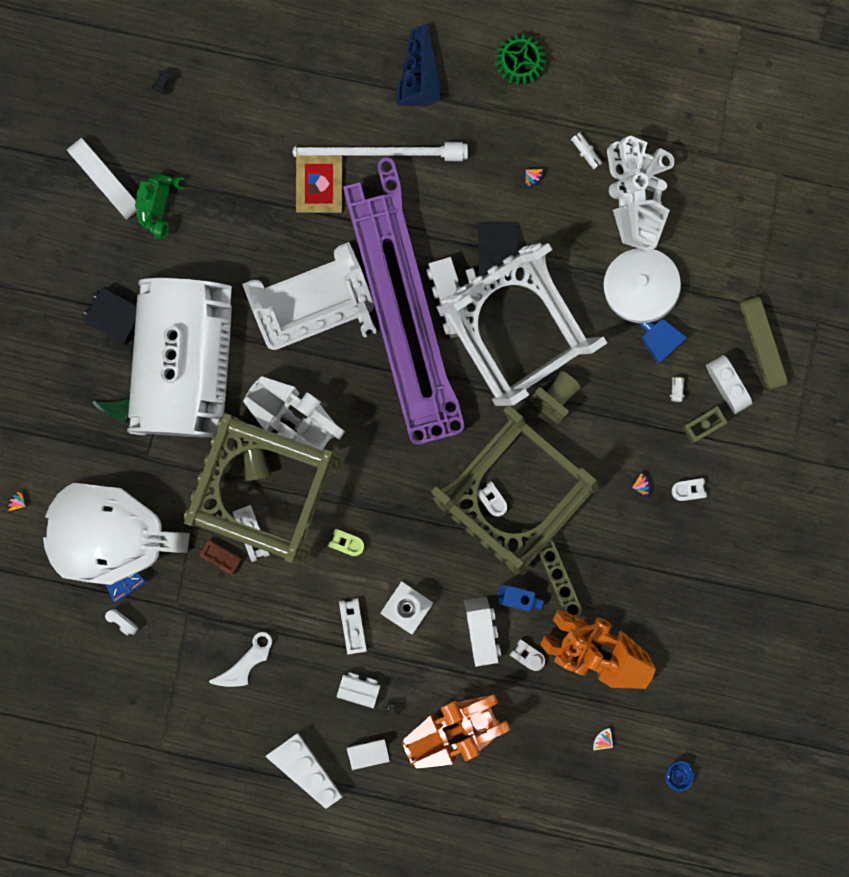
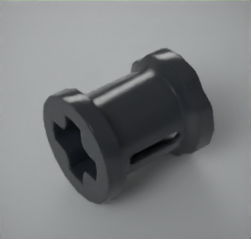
(162, 82)

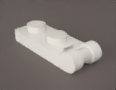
(247, 517)
(352, 627)

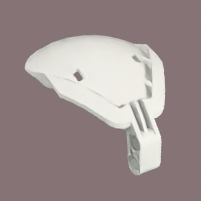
(84, 533)

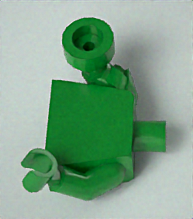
(151, 203)

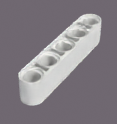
(103, 178)

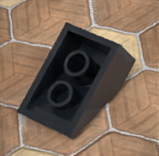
(495, 244)

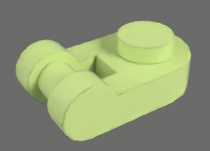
(354, 546)

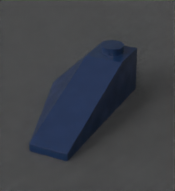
(420, 77)

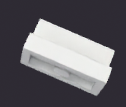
(368, 754)

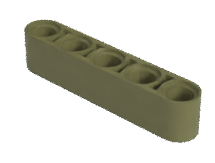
(763, 343)
(563, 582)

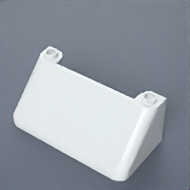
(309, 300)

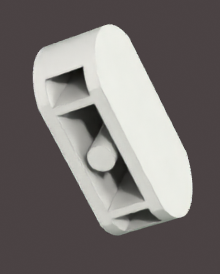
(729, 384)

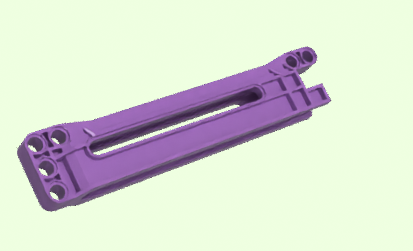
(382, 222)

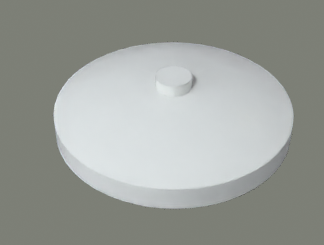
(642, 285)

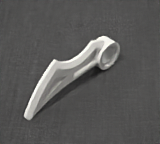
(239, 672)

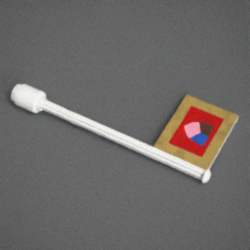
(321, 171)

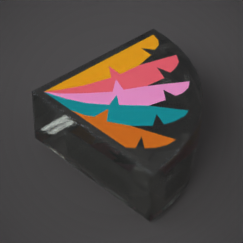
(16, 501)

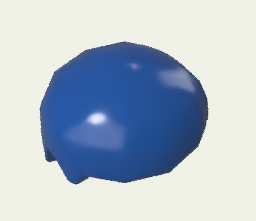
(679, 776)

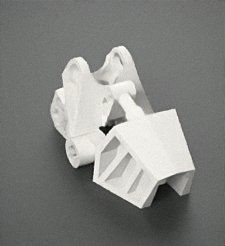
(642, 220)
(270, 402)

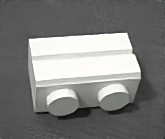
(358, 690)

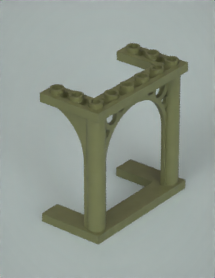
(235, 428)
(451, 496)

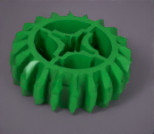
(527, 44)

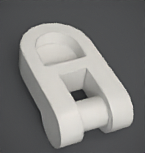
(682, 490)
(497, 505)
(127, 626)
(533, 661)

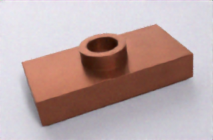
(220, 557)

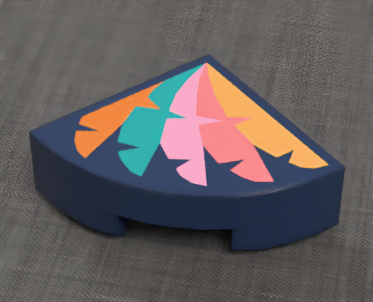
(532, 177)
(641, 485)

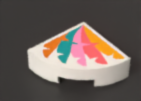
(603, 740)

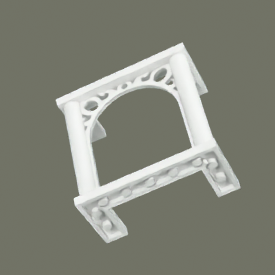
(534, 265)

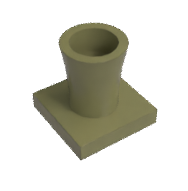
(559, 393)
(254, 462)

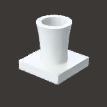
(394, 608)

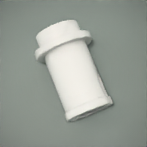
(677, 389)

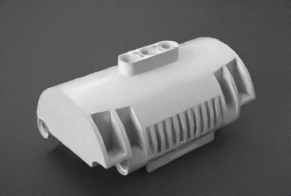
(197, 393)

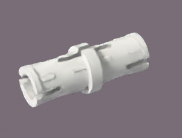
(586, 151)

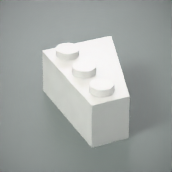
(481, 631)

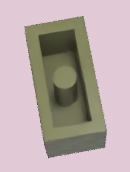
(705, 425)

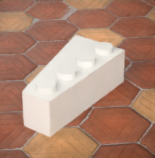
(445, 284)
(304, 769)

